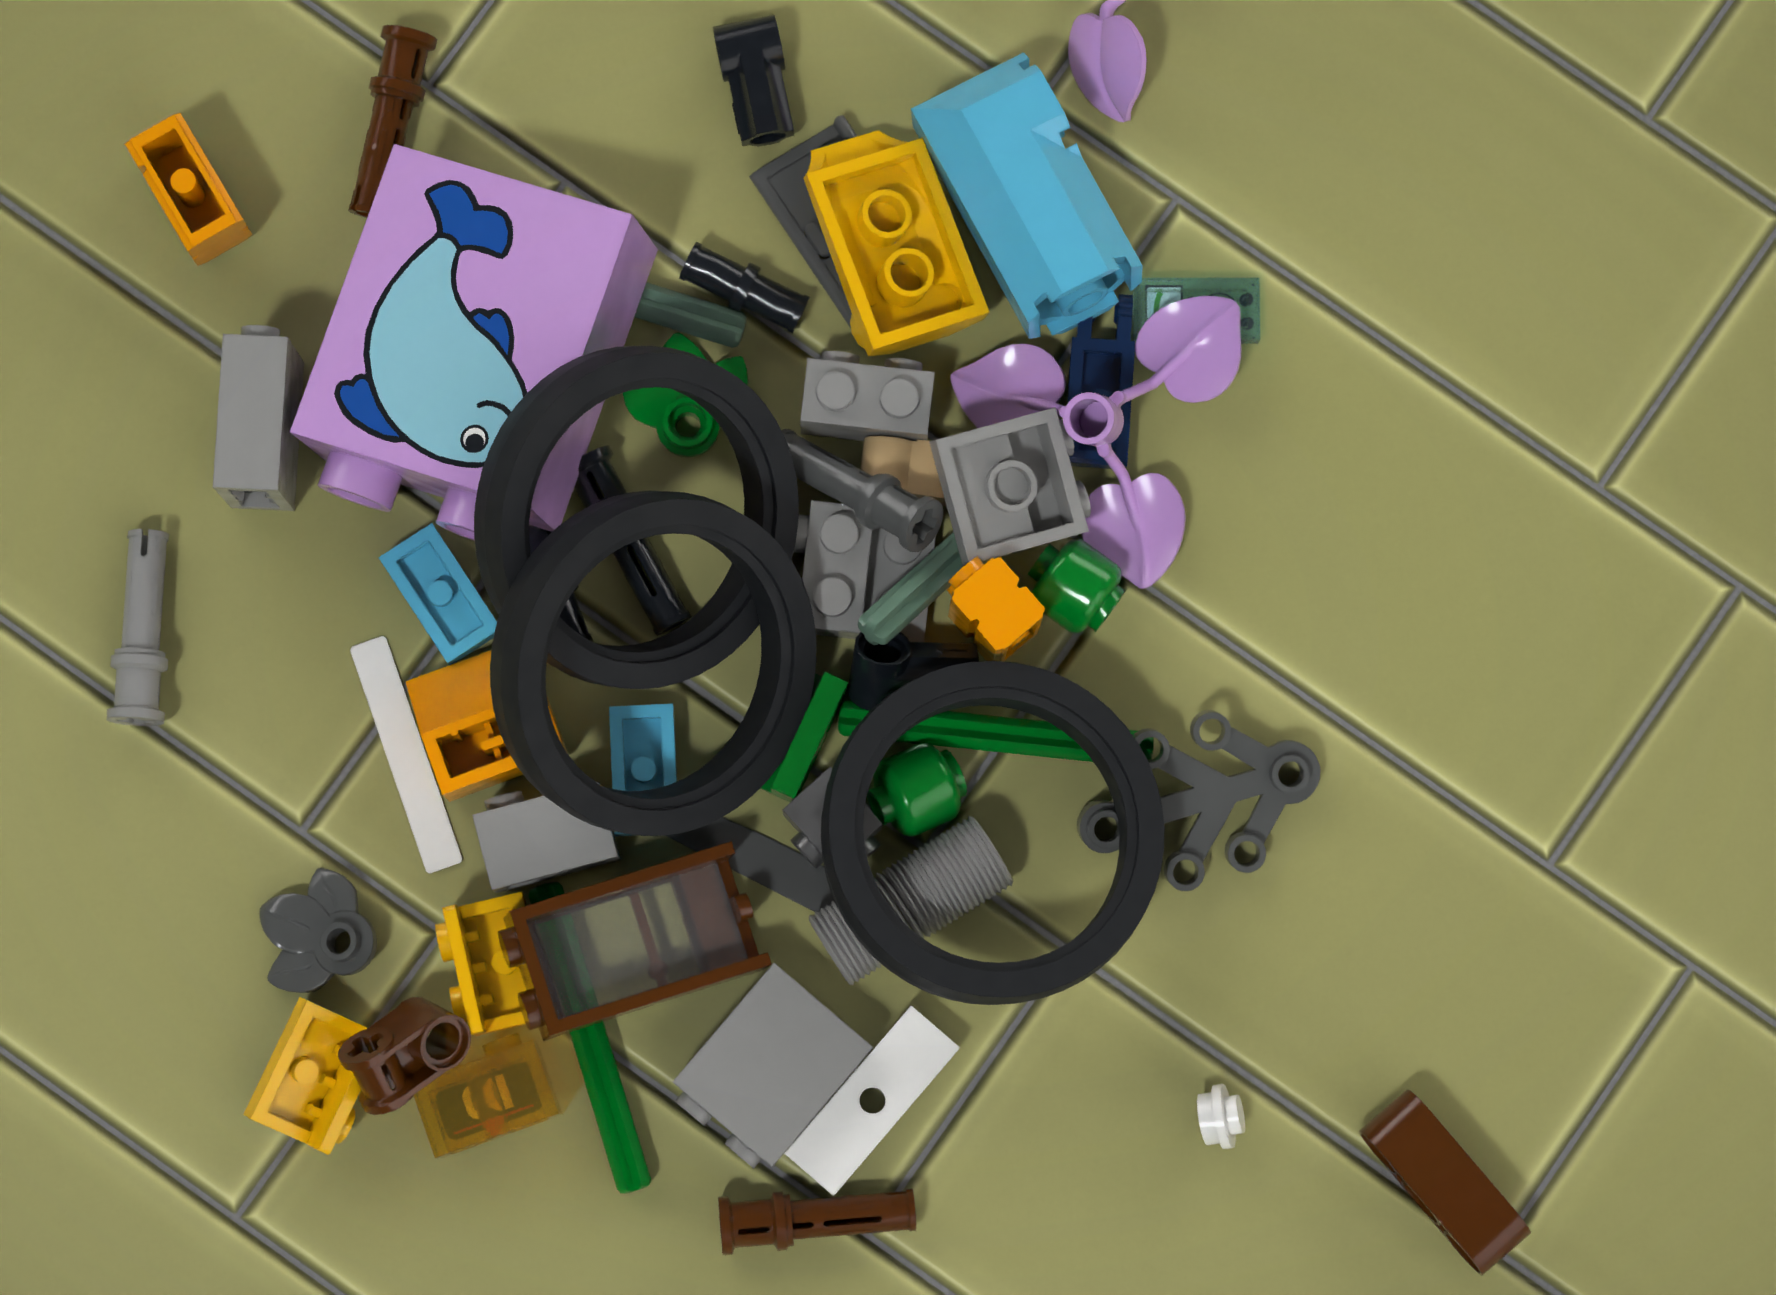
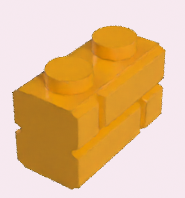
(188, 189)
(993, 608)

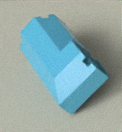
(1028, 196)

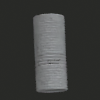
(927, 887)

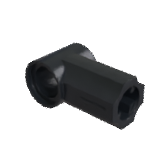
(753, 66)
(887, 667)

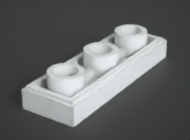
(897, 1067)

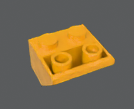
(461, 727)

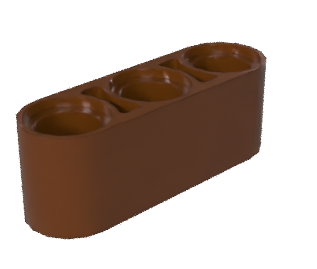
(1445, 1182)

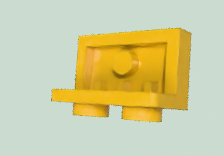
(486, 984)
(304, 1083)

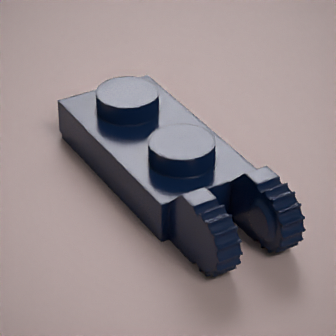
(1103, 368)

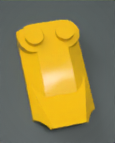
(893, 242)

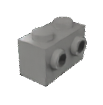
(864, 399)
(537, 841)

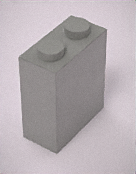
(254, 420)
(770, 1068)

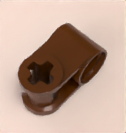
(401, 1055)

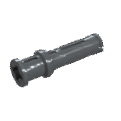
(875, 499)

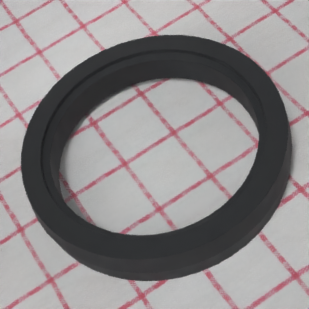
(530, 435)
(529, 622)
(1096, 732)

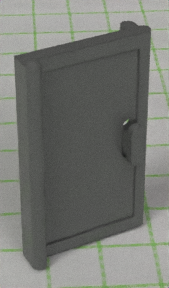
(788, 198)

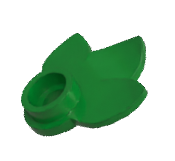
(665, 407)

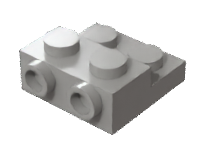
(1011, 486)
(851, 569)

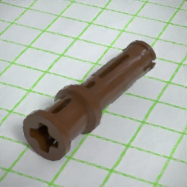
(395, 95)
(783, 1220)

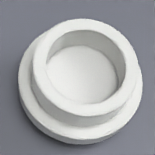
(1220, 1116)

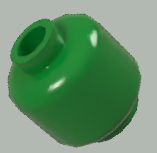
(1076, 585)
(917, 789)

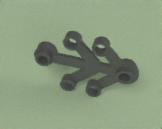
(1215, 796)

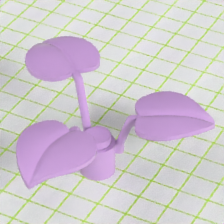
(1108, 60)
(1196, 355)

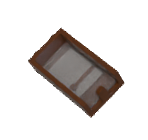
(631, 942)

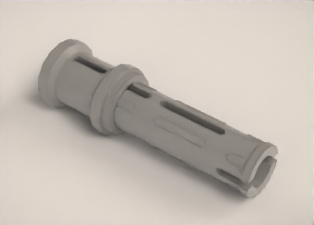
(139, 659)

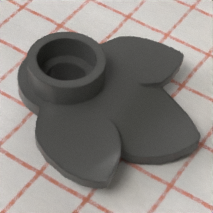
(308, 932)

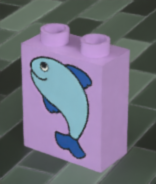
(450, 319)

